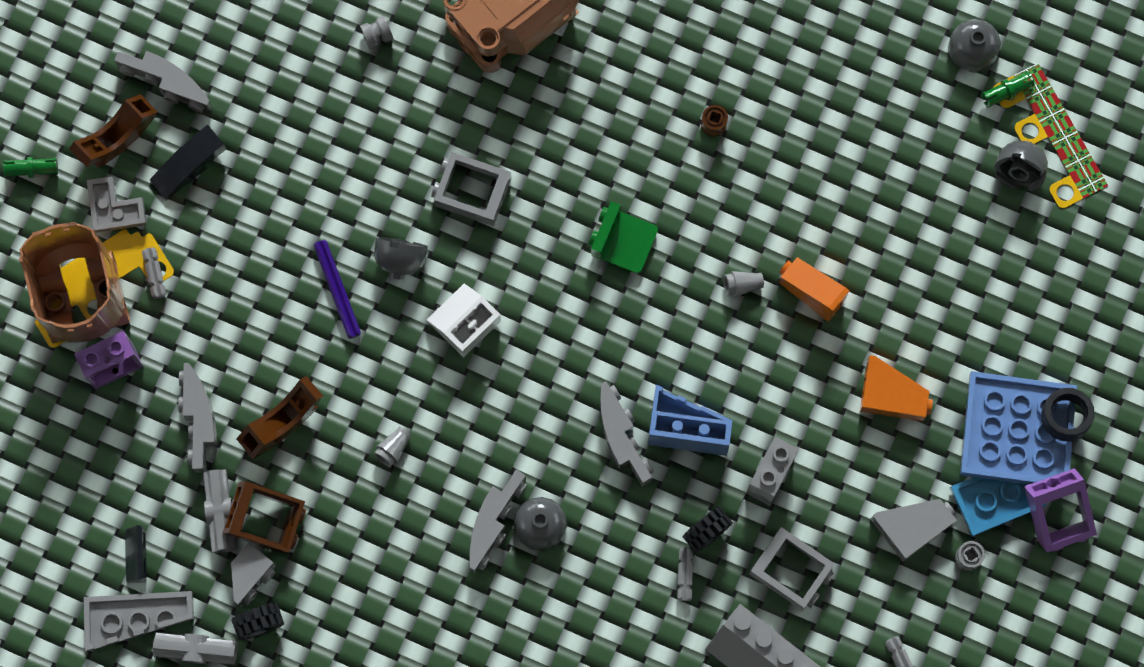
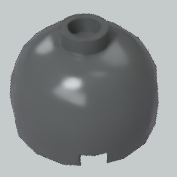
(974, 45)
(1021, 165)
(399, 257)
(540, 524)

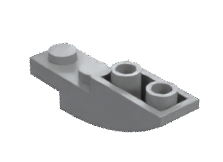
(173, 81)
(197, 407)
(616, 426)
(487, 530)

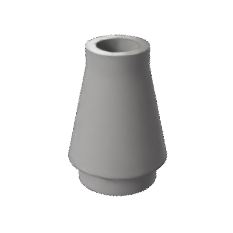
(742, 282)
(392, 447)

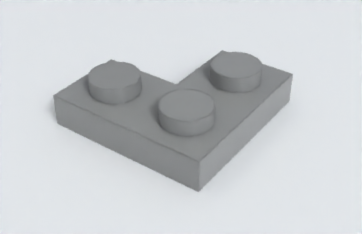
(109, 213)

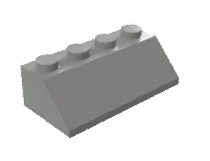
(752, 643)

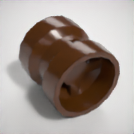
(712, 125)

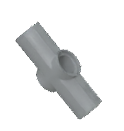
(217, 509)
(195, 648)

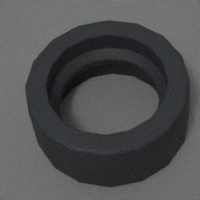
(1075, 396)

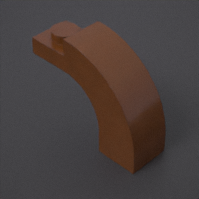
(117, 134)
(281, 420)

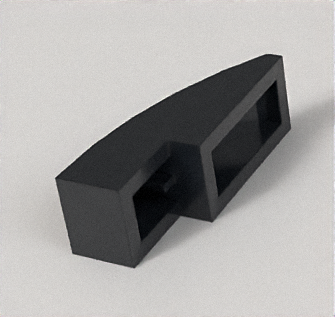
(187, 162)

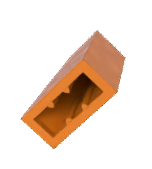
(813, 288)
(893, 393)

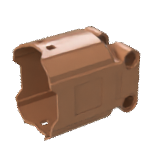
(505, 26)
(41, 266)

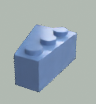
(687, 426)

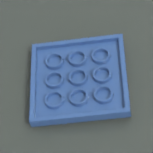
(1006, 431)

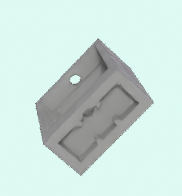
(496, 200)
(772, 471)
(769, 553)

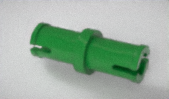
(1007, 89)
(30, 167)

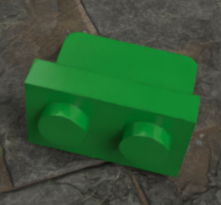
(622, 239)

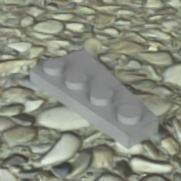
(129, 616)

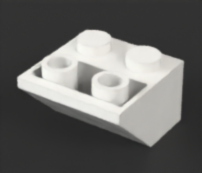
(464, 319)

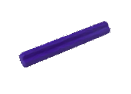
(337, 289)

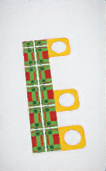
(1056, 125)

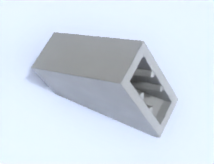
(913, 525)

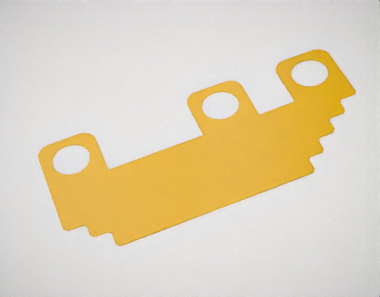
(128, 256)

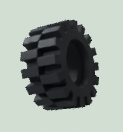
(707, 529)
(257, 621)

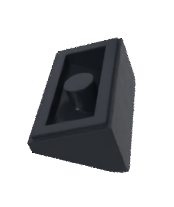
(135, 554)

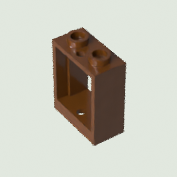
(239, 509)

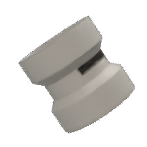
(376, 32)
(965, 557)

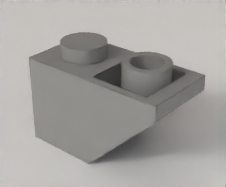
(248, 572)

